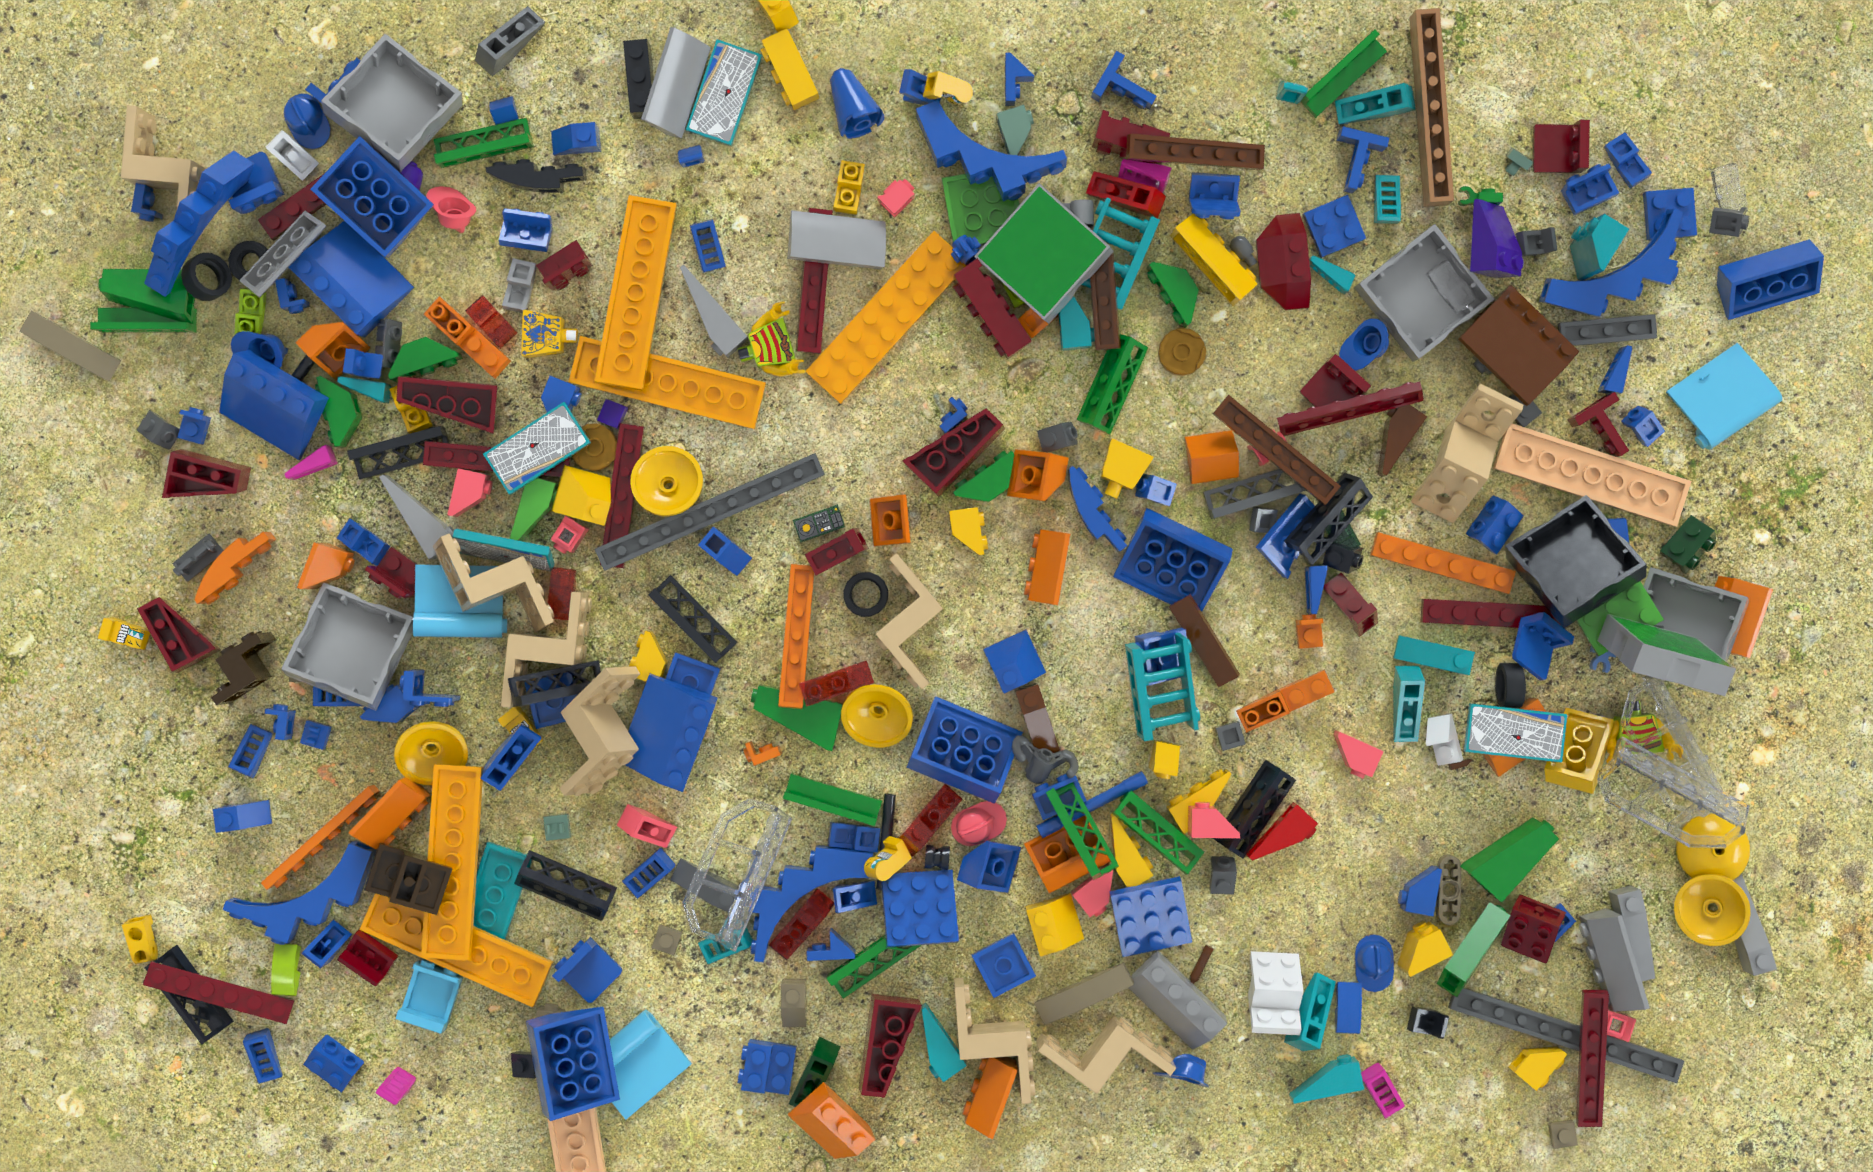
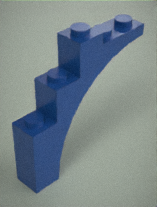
(980, 163)
(192, 216)
(1624, 283)
(796, 881)
(284, 917)

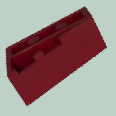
(1112, 135)
(200, 474)
(175, 635)

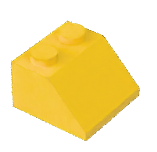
(1054, 924)
(1423, 948)

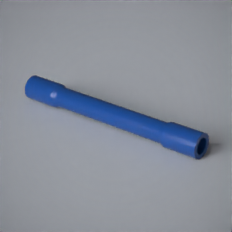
(1129, 784)

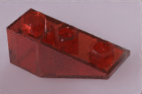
(836, 683)
(929, 819)
(802, 924)

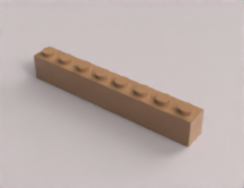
(1431, 107)

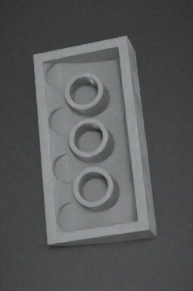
(675, 83)
(837, 240)
(282, 253)

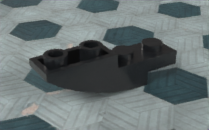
(527, 177)

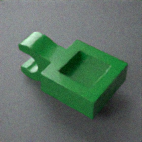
(1488, 194)

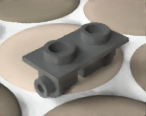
(390, 334)
(197, 558)

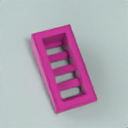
(1149, 173)
(317, 461)
(1372, 1078)
(396, 1086)

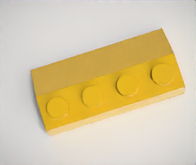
(1213, 258)

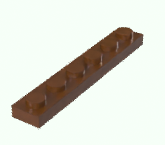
(1195, 152)
(1276, 450)

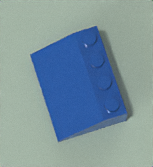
(372, 197)
(351, 278)
(271, 402)
(1172, 560)
(669, 730)
(964, 750)
(572, 1061)

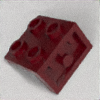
(1561, 147)
(564, 266)
(1333, 383)
(396, 572)
(1532, 928)

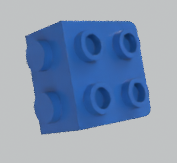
(260, 189)
(1214, 195)
(1535, 643)
(413, 686)
(588, 969)

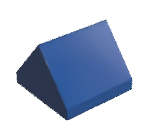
(503, 110)

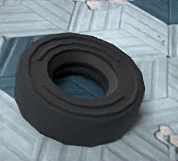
(239, 252)

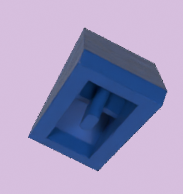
(327, 944)

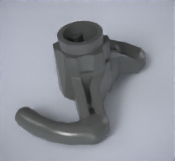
(1042, 760)

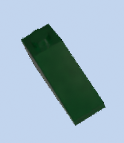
(816, 1070)

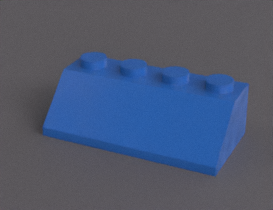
(1770, 279)

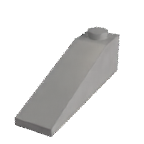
(719, 325)
(422, 522)
(1630, 904)
(1753, 944)

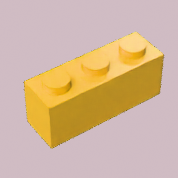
(789, 69)

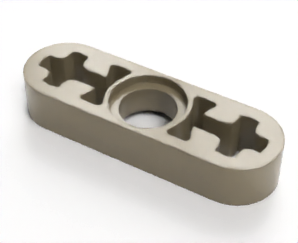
(1456, 907)

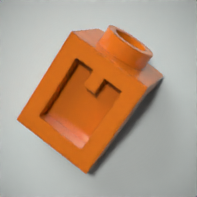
(1033, 322)
(1309, 631)
(766, 753)

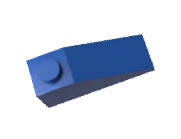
(509, 757)

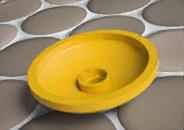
(666, 466)
(873, 725)
(417, 759)
(1702, 861)
(1710, 926)

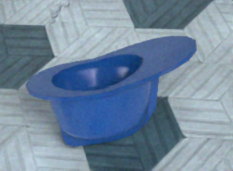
(307, 121)
(1365, 344)
(264, 345)
(1374, 963)
(1188, 1069)

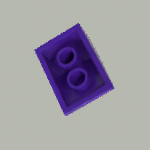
(1494, 244)

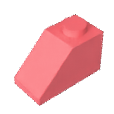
(468, 491)
(1358, 755)
(1208, 822)
(646, 826)
(1094, 894)

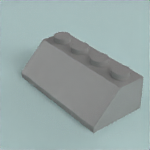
(1613, 960)
(1177, 1001)

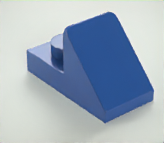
(1014, 72)
(913, 87)
(362, 364)
(854, 896)
(838, 949)

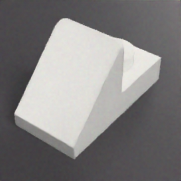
(292, 155)
(1444, 738)

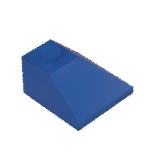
(1014, 661)
(990, 866)

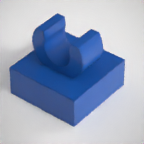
(315, 734)

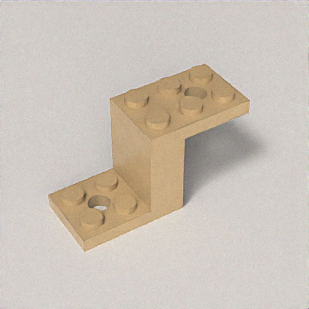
(144, 168)
(1467, 453)
(493, 583)
(908, 622)
(547, 648)
(600, 730)
(994, 1040)
(1105, 1053)

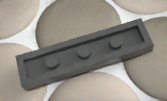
(1609, 330)

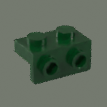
(1689, 544)

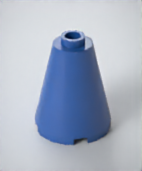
(853, 105)

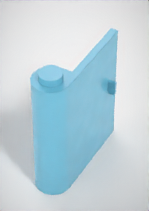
(1724, 396)
(440, 614)
(644, 1062)

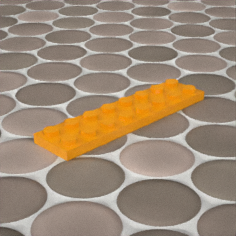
(635, 293)
(886, 318)
(679, 386)
(455, 844)
(493, 960)

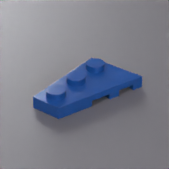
(1273, 544)

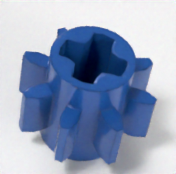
(965, 249)

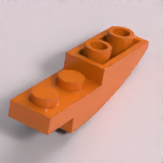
(467, 337)
(225, 569)
(1285, 700)

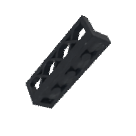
(392, 445)
(1312, 527)
(686, 625)
(551, 693)
(1252, 806)
(560, 891)
(210, 1014)

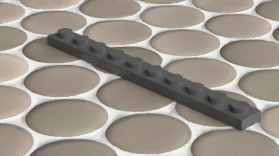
(709, 512)
(1564, 1033)

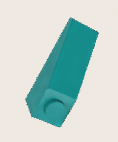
(1376, 104)
(1074, 327)
(1434, 655)
(1407, 703)
(1313, 1013)
(942, 1051)
(1333, 1079)

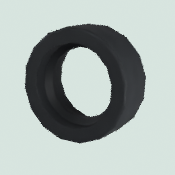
(192, 283)
(865, 612)
(1510, 685)

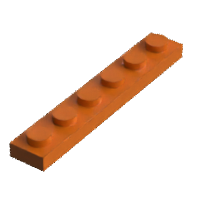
(1443, 563)
(796, 636)
(314, 844)

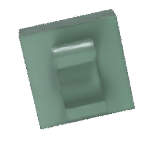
(1517, 160)
(557, 827)

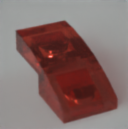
(491, 321)
(560, 588)

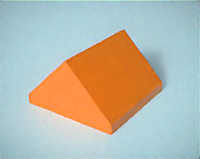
(1212, 457)
(890, 520)

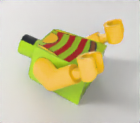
(771, 344)
(1642, 725)

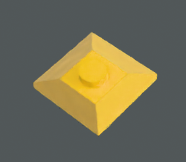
(583, 495)

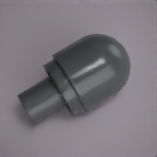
(1243, 249)

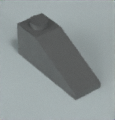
(507, 41)
(684, 874)

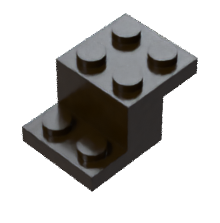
(242, 667)
(408, 878)

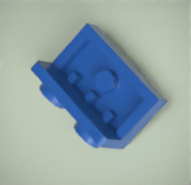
(1589, 189)
(525, 230)
(1495, 524)
(1042, 801)
(333, 1063)

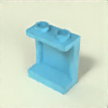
(430, 996)

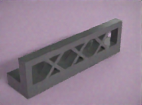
(1250, 502)

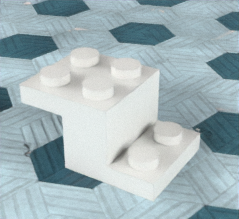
(1275, 993)

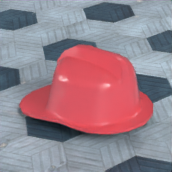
(452, 207)
(978, 823)

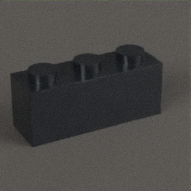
(638, 73)

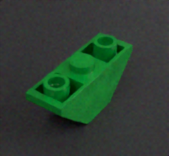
(1176, 290)
(422, 358)
(341, 411)
(988, 481)

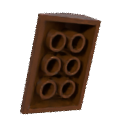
(1518, 345)

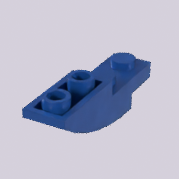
(1086, 502)

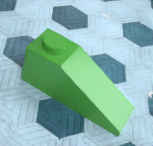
(534, 505)

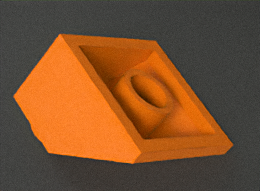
(327, 346)
(1036, 474)
(325, 565)

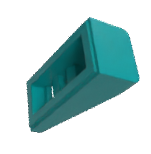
(1291, 92)
(1381, 218)
(1335, 275)
(372, 389)
(745, 943)

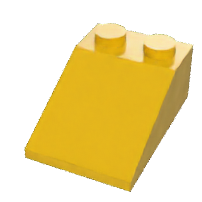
(1583, 751)

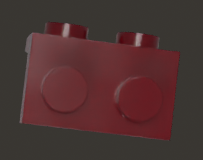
(368, 958)

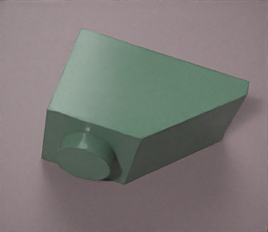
(1014, 128)

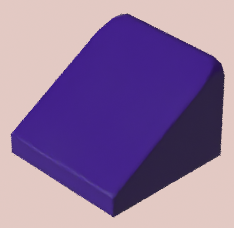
(612, 413)

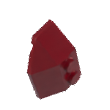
(1285, 262)

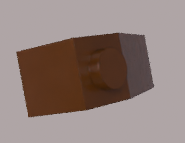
(1397, 434)
(1037, 718)

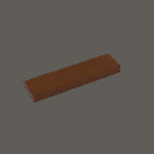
(1105, 306)
(1204, 640)

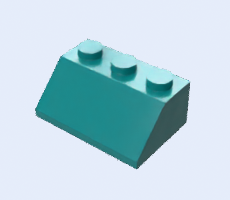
(1595, 245)

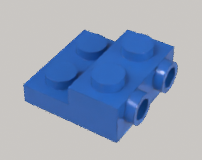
(1154, 640)
(767, 1067)

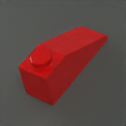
(1127, 194)
(1287, 830)

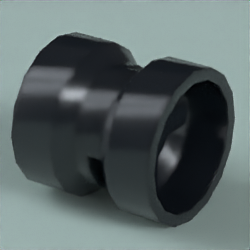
(937, 857)

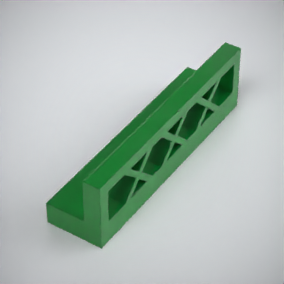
(1343, 74)
(484, 148)
(138, 321)
(1109, 381)
(832, 799)
(1161, 828)
(1072, 830)
(861, 958)

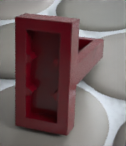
(1601, 424)
(836, 551)
(1352, 604)

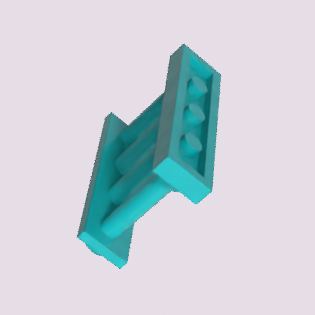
(1136, 249)
(1139, 680)

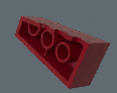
(991, 310)

